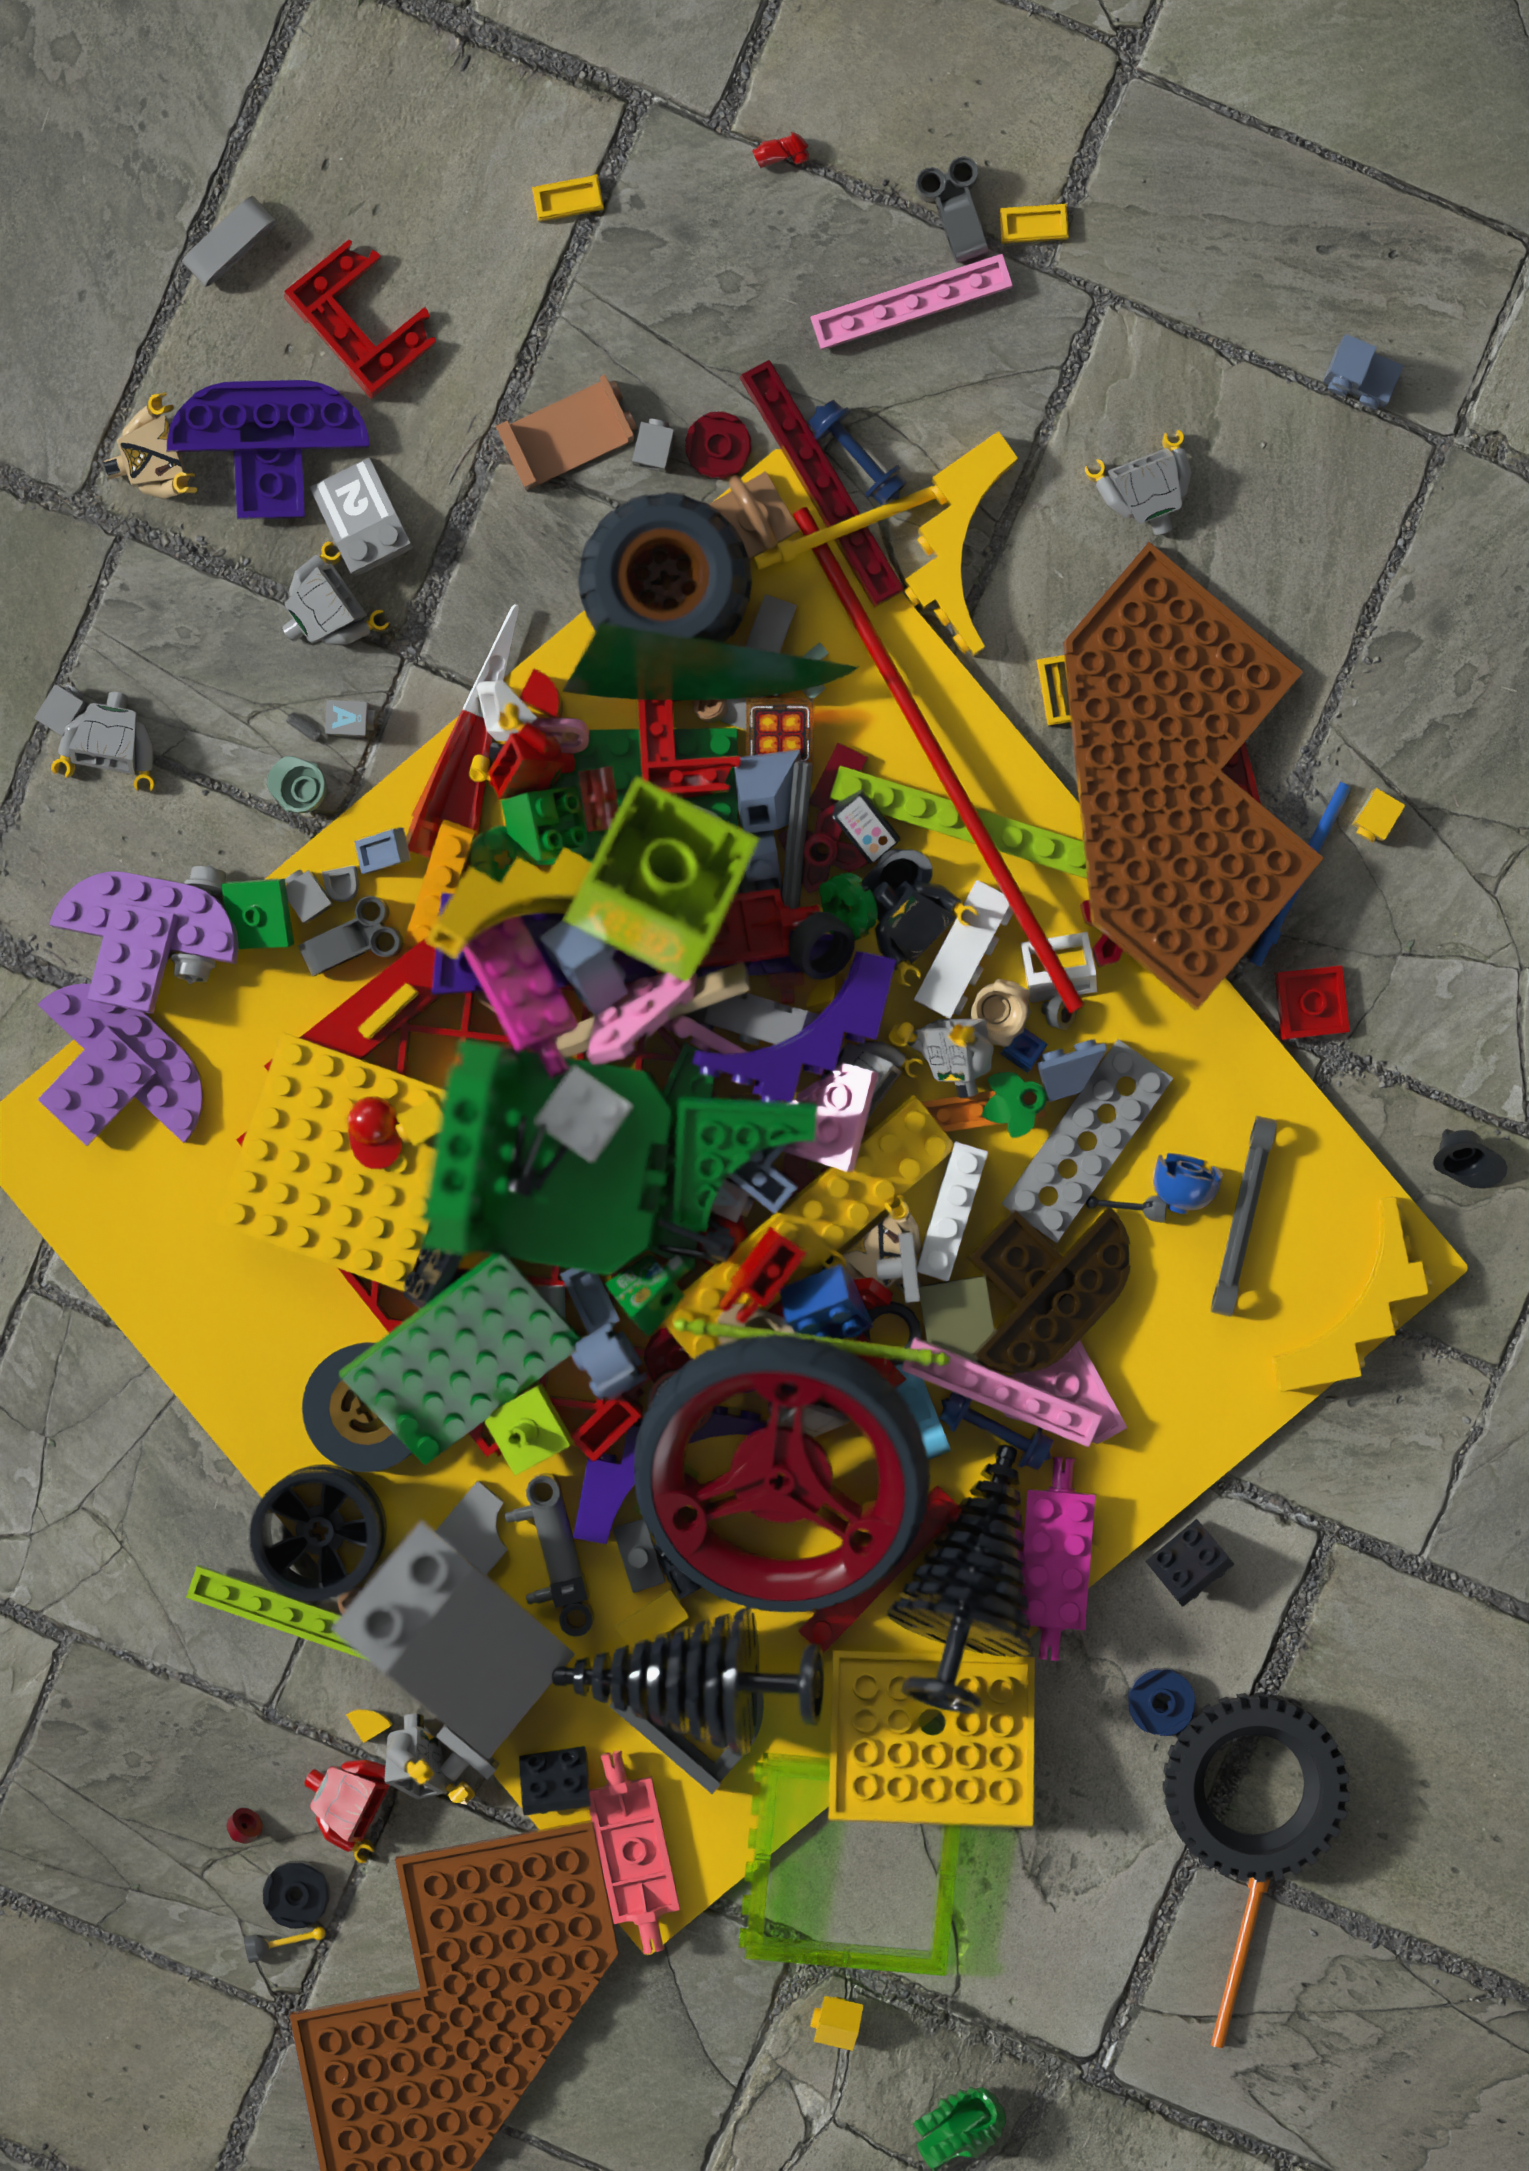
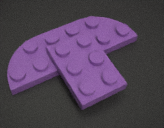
(139, 926)
(121, 1060)

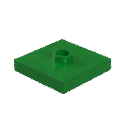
(259, 912)

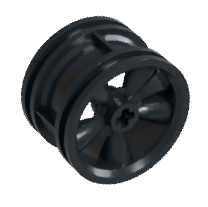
(277, 1558)

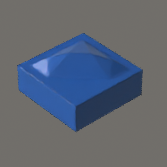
(1024, 1050)

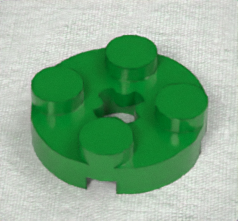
(491, 843)
(846, 891)

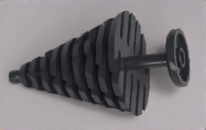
(970, 1588)
(699, 1680)

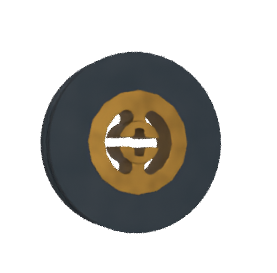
(332, 1425)

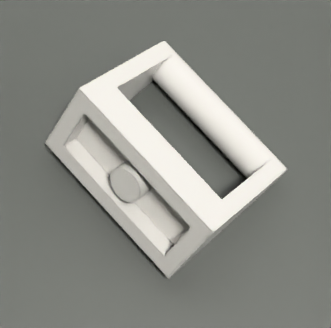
(493, 698)
(1082, 976)

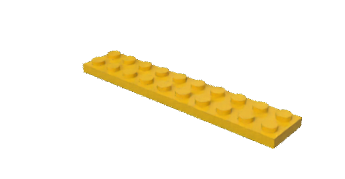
(826, 1211)

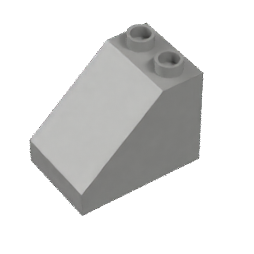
(453, 1640)

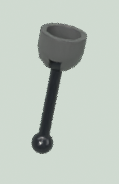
(1153, 1207)

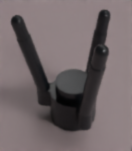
(524, 1177)
(716, 1244)

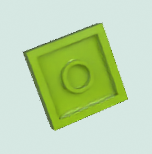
(528, 1430)

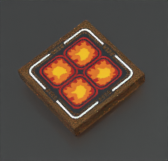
(780, 726)

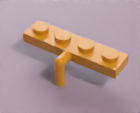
(441, 876)

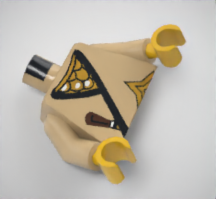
(145, 454)
(879, 1244)

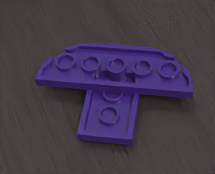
(267, 431)

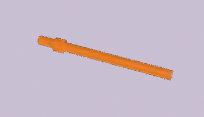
(1238, 1961)

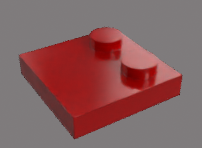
(1312, 1002)

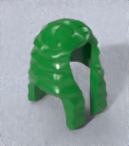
(960, 2126)

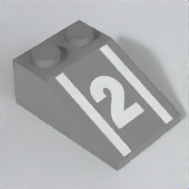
(361, 517)

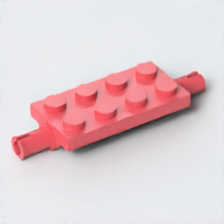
(633, 1851)

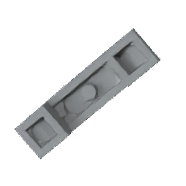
(767, 635)

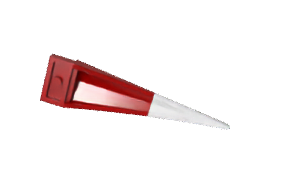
(450, 790)

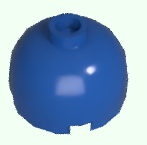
(1185, 1183)

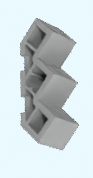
(754, 1018)

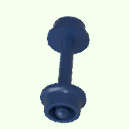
(829, 419)
(1035, 1449)

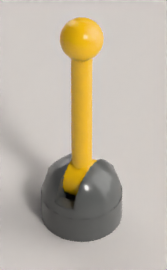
(258, 1946)

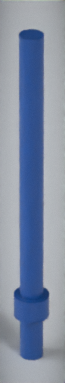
(1271, 932)

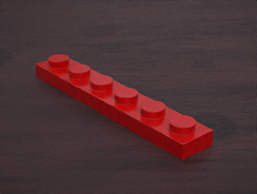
(831, 1622)

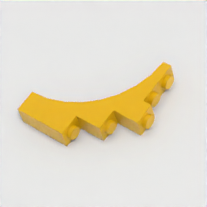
(940, 580)
(524, 891)
(1392, 1279)

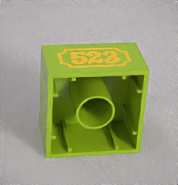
(662, 880)

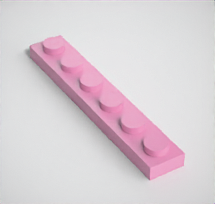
(911, 302)
(1007, 1394)

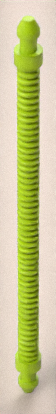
(922, 1356)

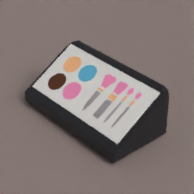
(865, 826)

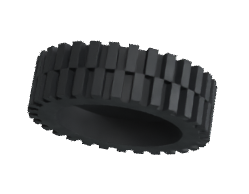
(1293, 1842)

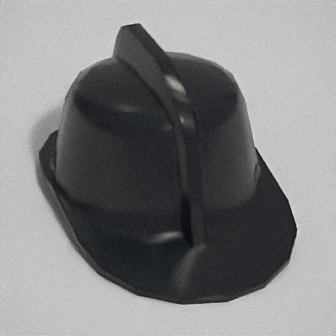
(897, 867)
(1468, 1160)

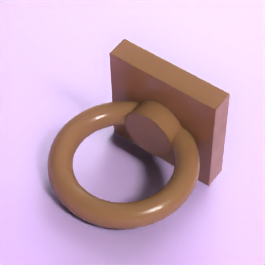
(756, 513)

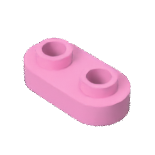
(570, 732)

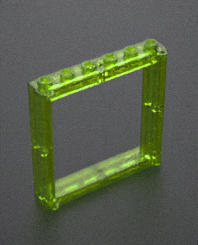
(830, 1953)

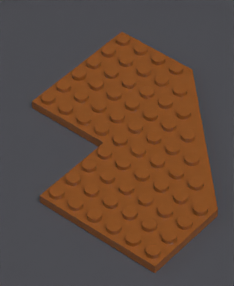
(1172, 846)
(504, 1959)

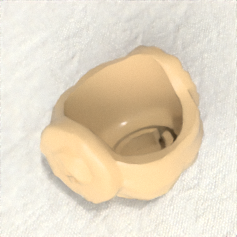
(1005, 1010)

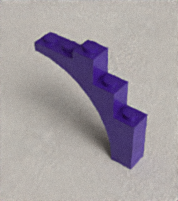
(854, 1010)
(610, 1480)

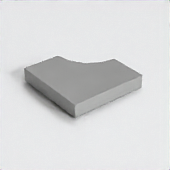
(473, 1528)

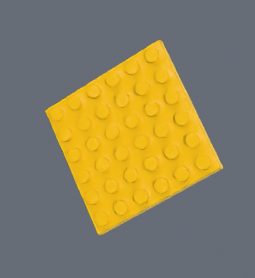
(304, 1185)

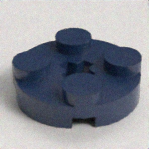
(1156, 1720)

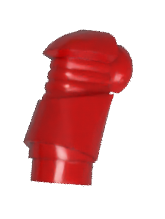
(780, 149)

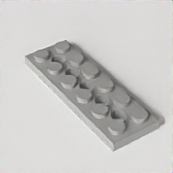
(1110, 1137)

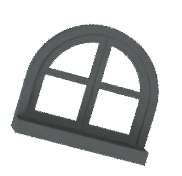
(686, 1754)

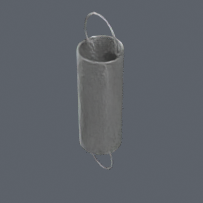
(303, 726)

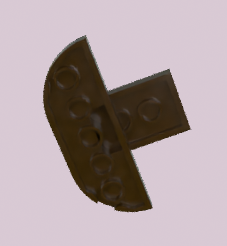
(1052, 1293)

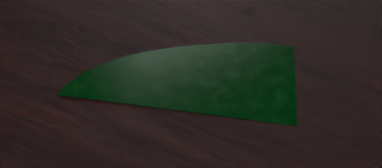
(673, 667)

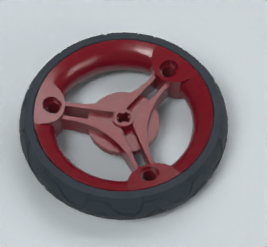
(818, 1372)

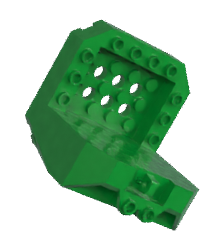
(586, 1211)

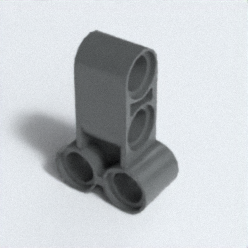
(956, 209)
(350, 940)

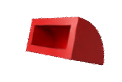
(542, 695)
(606, 1425)

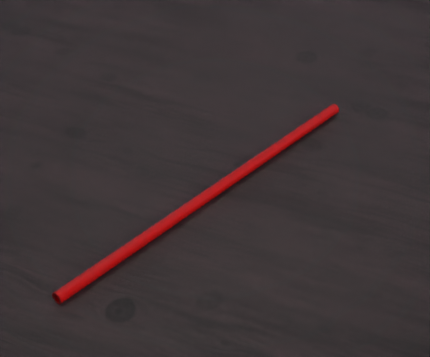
(941, 765)

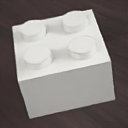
(584, 1114)

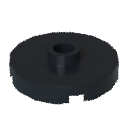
(283, 1906)

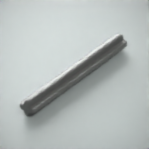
(797, 834)

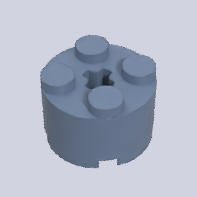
(609, 1362)

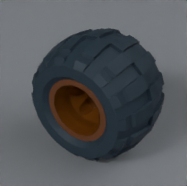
(683, 530)

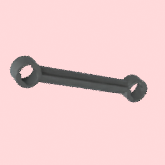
(1259, 1148)

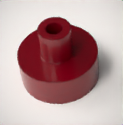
(244, 1825)

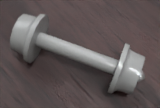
(194, 967)

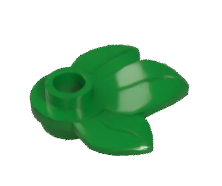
(1009, 1105)

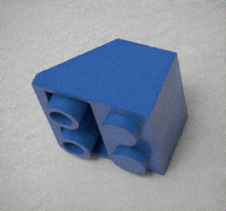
(825, 1305)

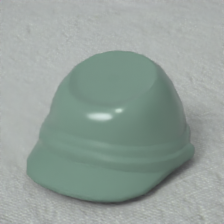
(297, 784)

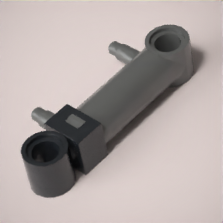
(567, 1581)

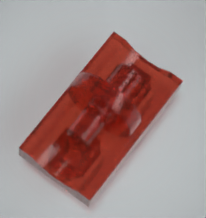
(599, 798)

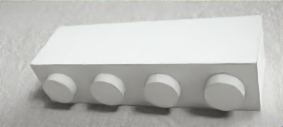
(963, 950)
(951, 1211)

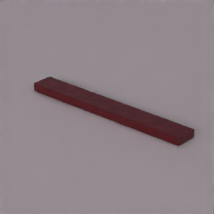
(820, 481)

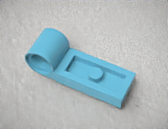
(919, 1401)

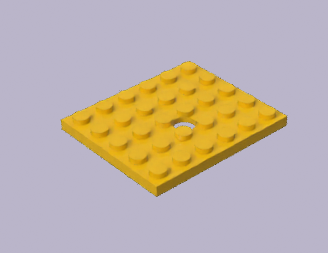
(898, 1774)

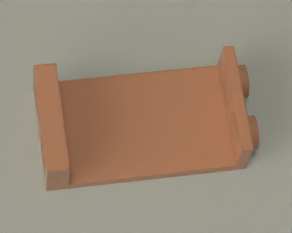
(568, 433)

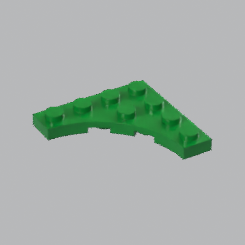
(720, 1137)

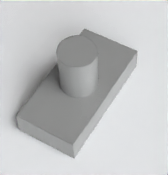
(902, 1267)
(463, 1756)

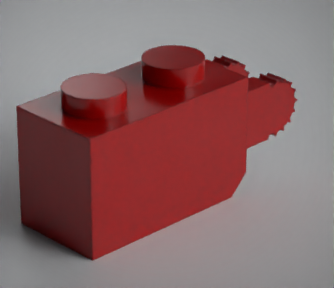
(762, 1274)

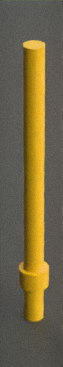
(788, 550)

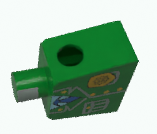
(649, 1291)

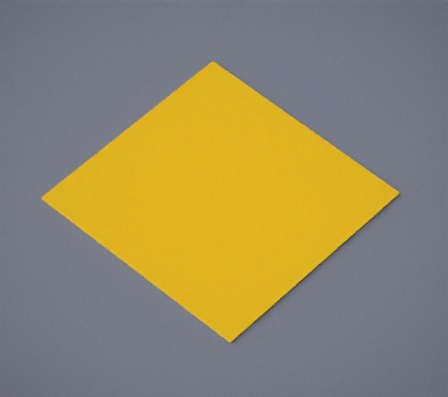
(249, 1322)

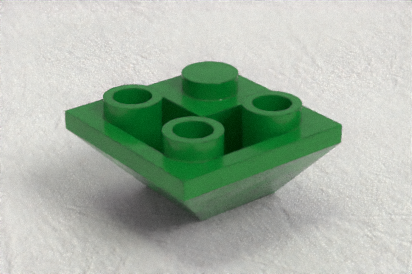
(547, 822)

